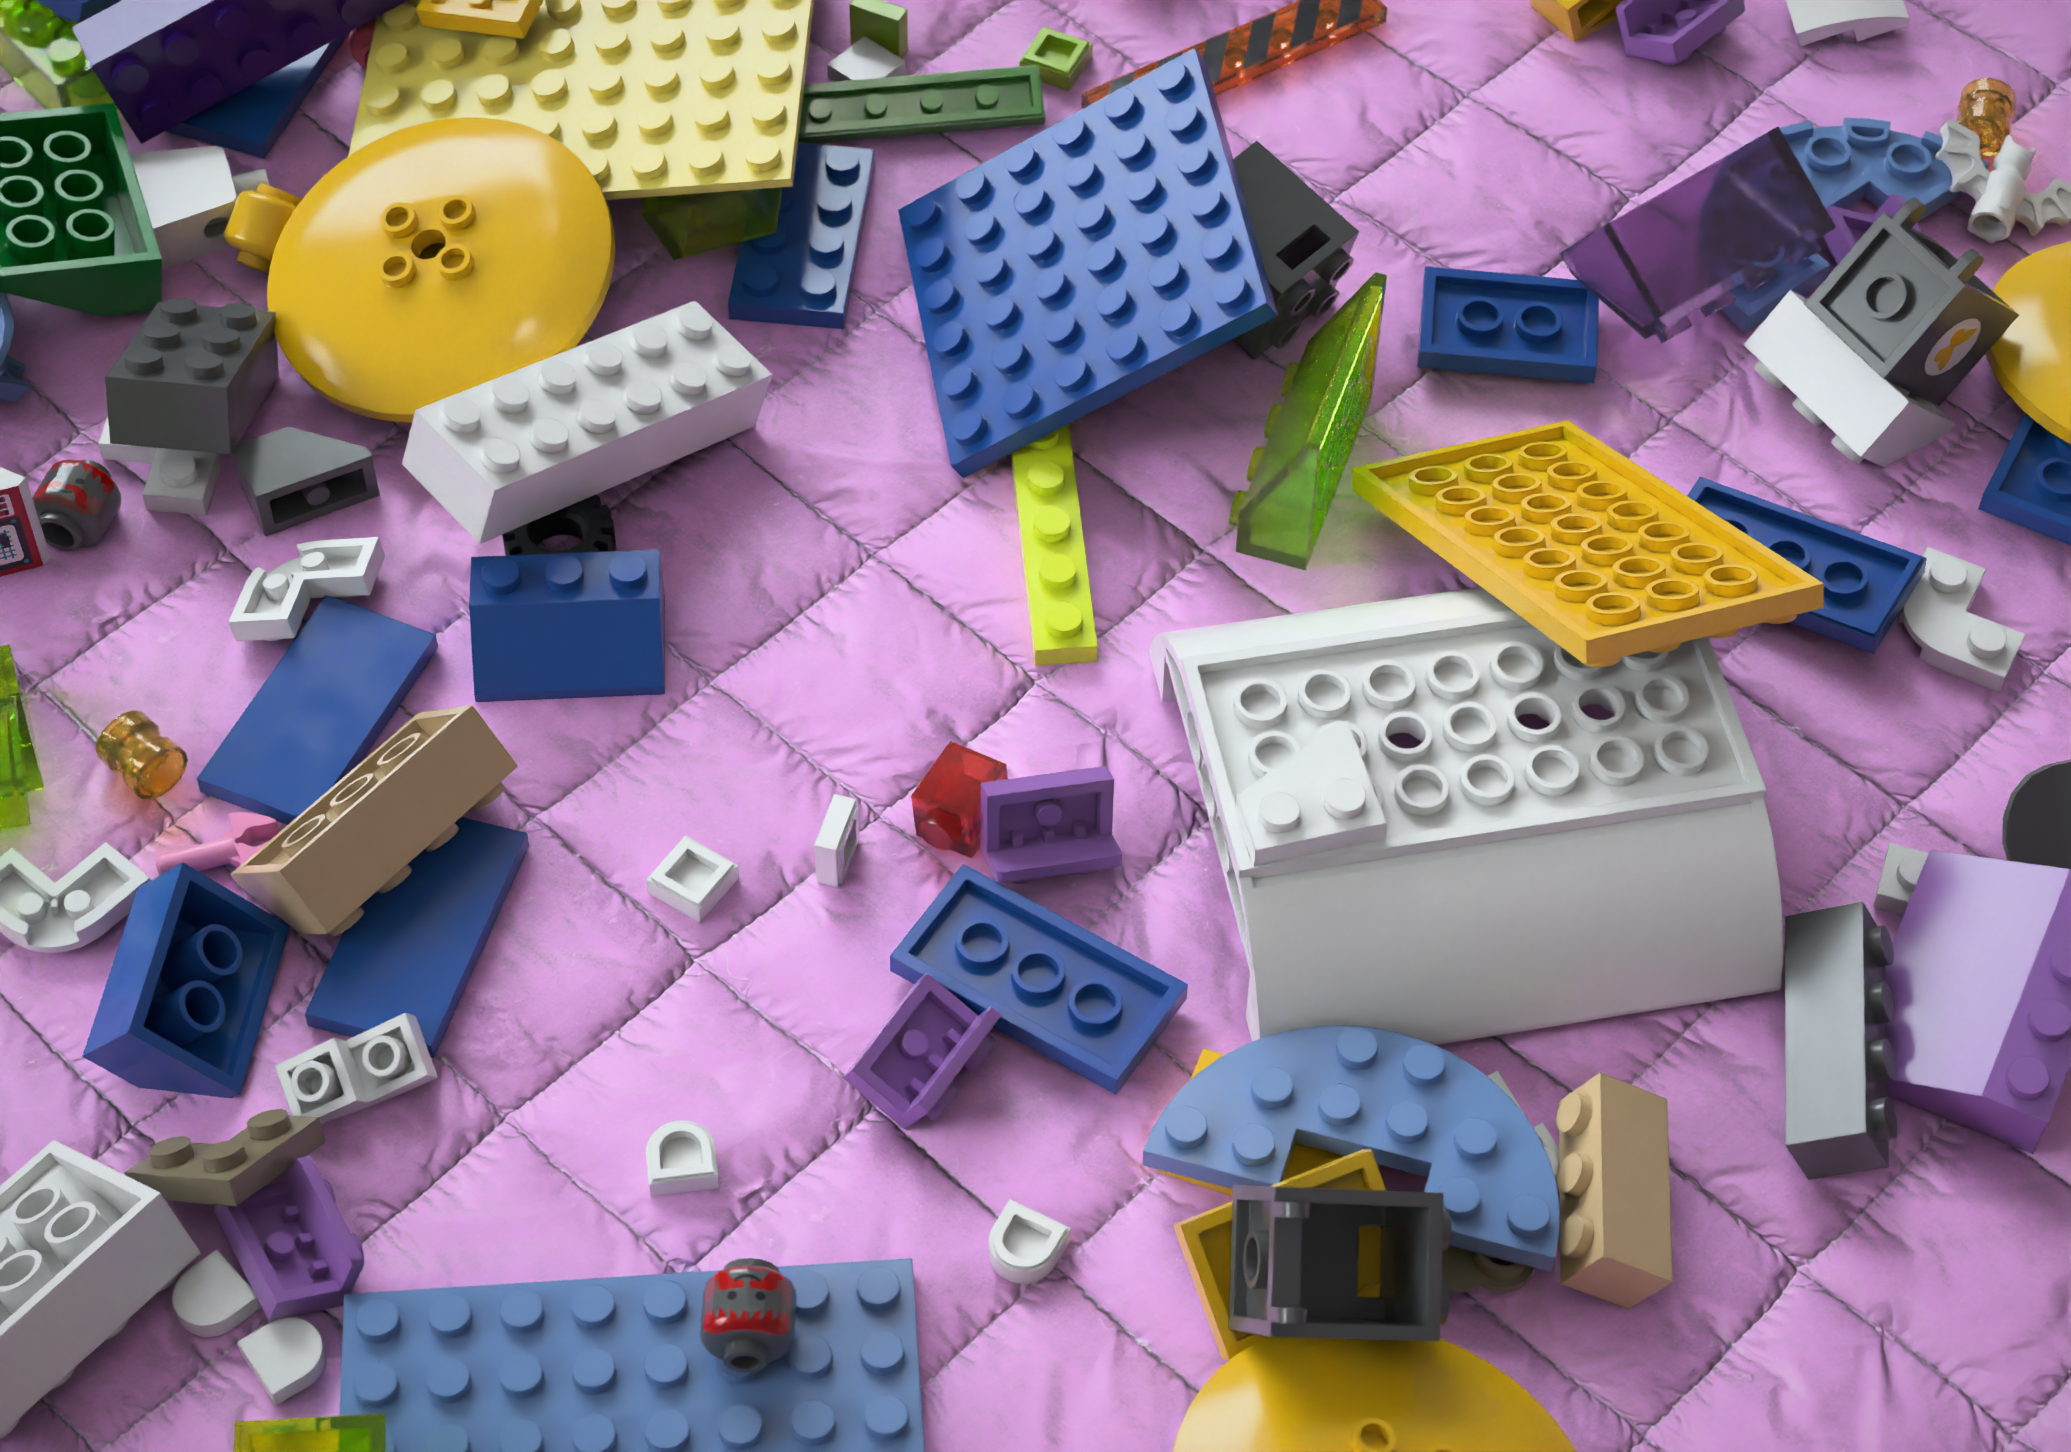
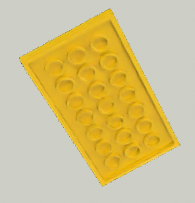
(1586, 542)

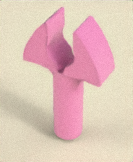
(231, 850)

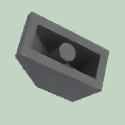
(302, 476)

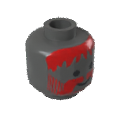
(76, 504)
(748, 1314)

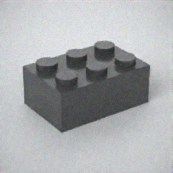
(192, 377)

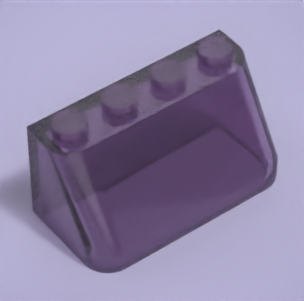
(1703, 239)

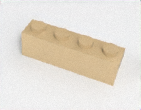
(378, 821)

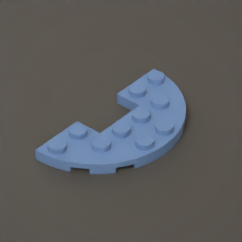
(1845, 167)
(1378, 1093)

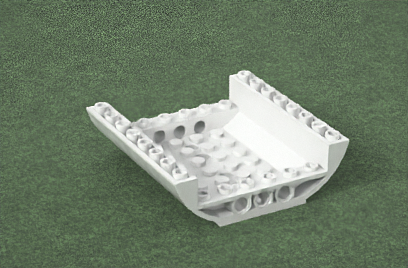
(1516, 862)

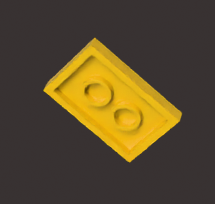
(1207, 1246)

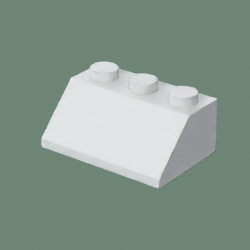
(1839, 388)

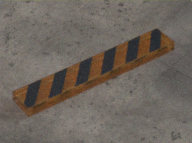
(1267, 43)

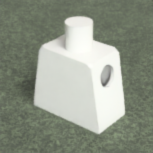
(190, 199)

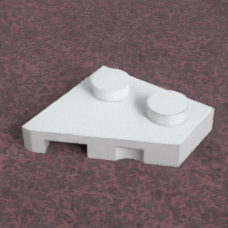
(1311, 802)

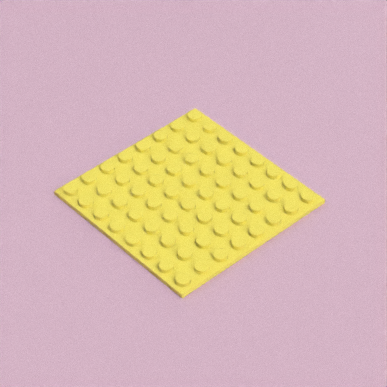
(634, 88)

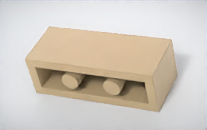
(1614, 1191)

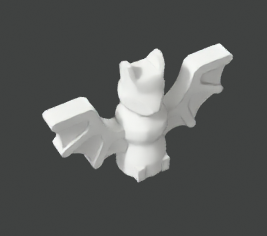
(2001, 193)

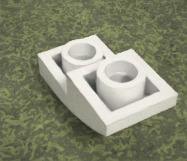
(1826, 18)
(357, 1072)

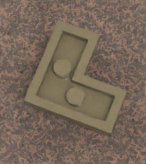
(233, 1168)

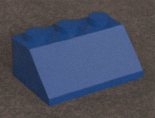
(567, 625)
(187, 987)

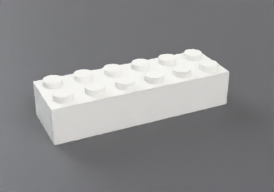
(585, 420)

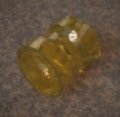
(1987, 109)
(148, 762)

